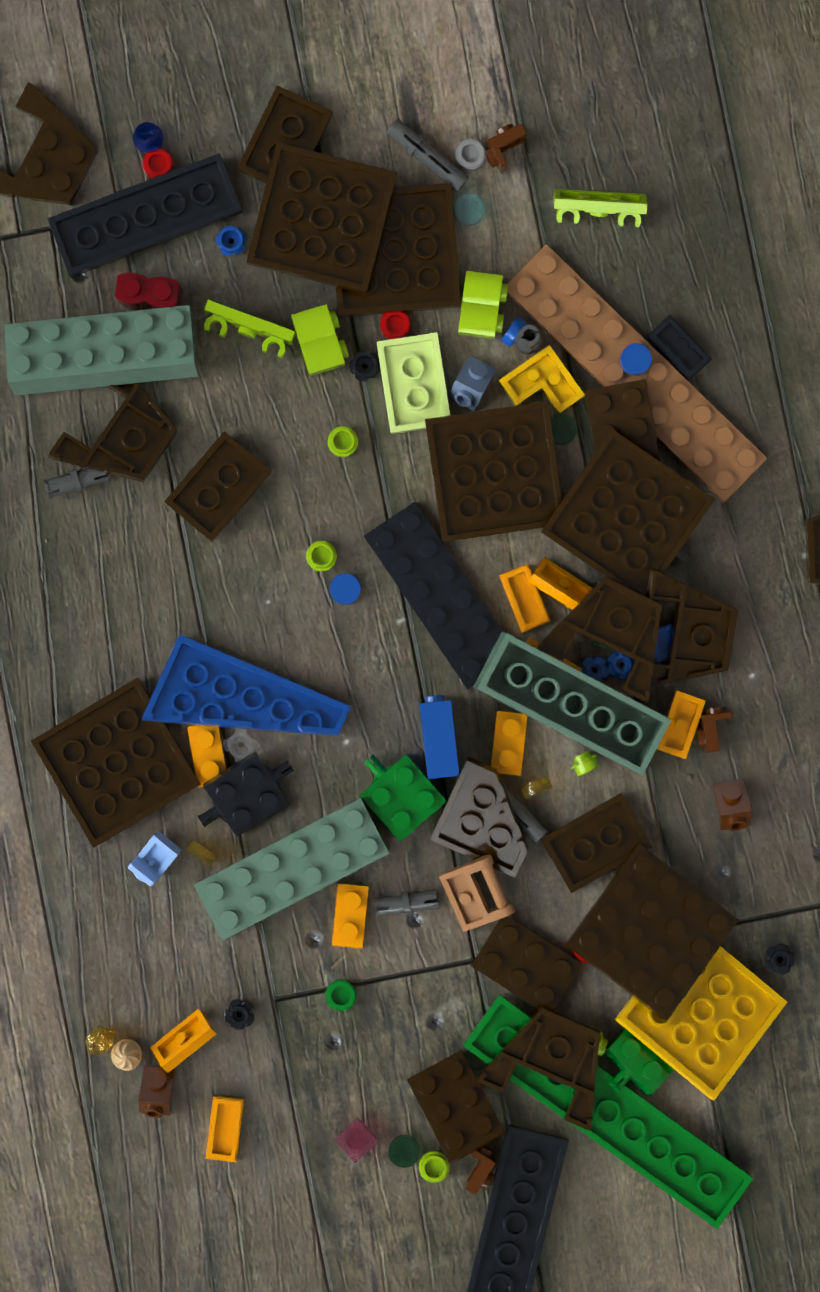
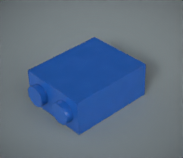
(439, 737)

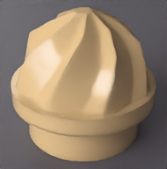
(126, 1054)

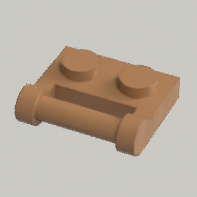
(467, 895)

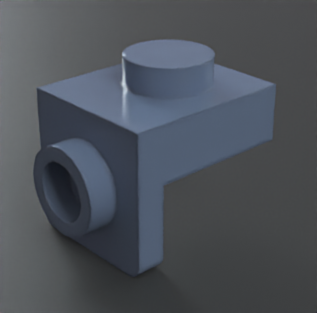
(471, 383)

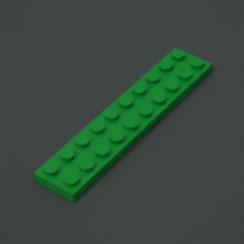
(626, 1126)

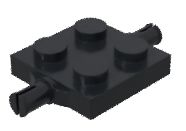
(246, 793)

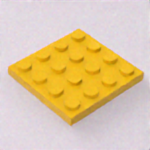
(712, 1024)

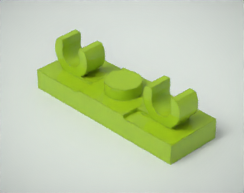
(599, 204)
(249, 326)

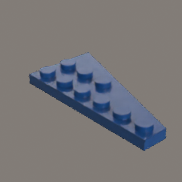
(224, 691)

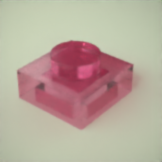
(356, 1139)

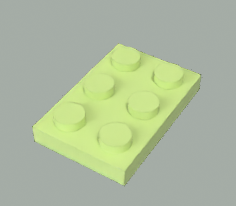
(412, 381)

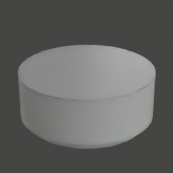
(470, 154)

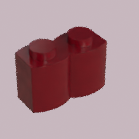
(139, 293)

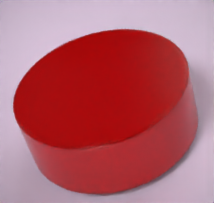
(157, 163)
(395, 325)

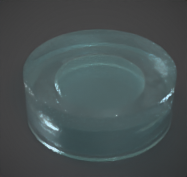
(469, 209)

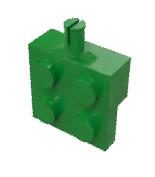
(401, 796)
(636, 1063)

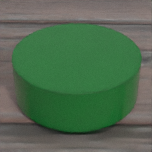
(341, 995)

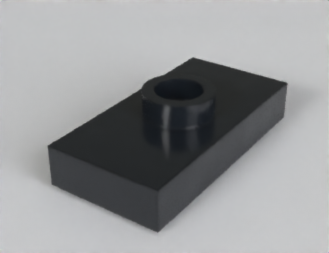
(679, 347)

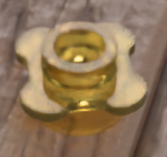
(99, 1040)

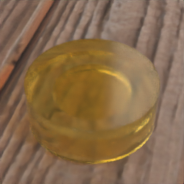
(536, 787)
(201, 853)

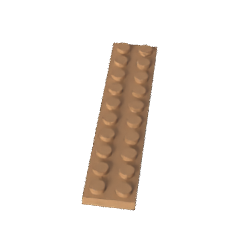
(596, 339)

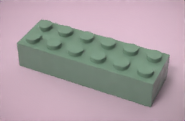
(101, 350)
(572, 703)
(291, 868)

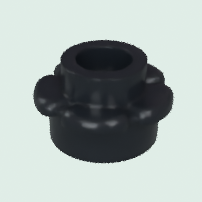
(364, 358)
(779, 951)
(239, 1006)

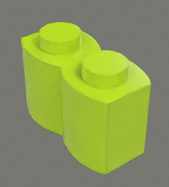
(481, 305)
(318, 339)

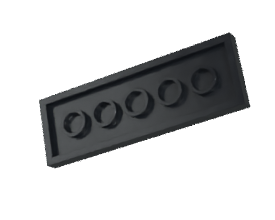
(144, 215)
(436, 590)
(517, 1211)

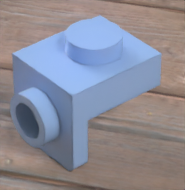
(154, 859)

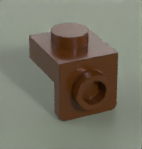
(506, 139)
(707, 733)
(733, 805)
(156, 1092)
(481, 1174)

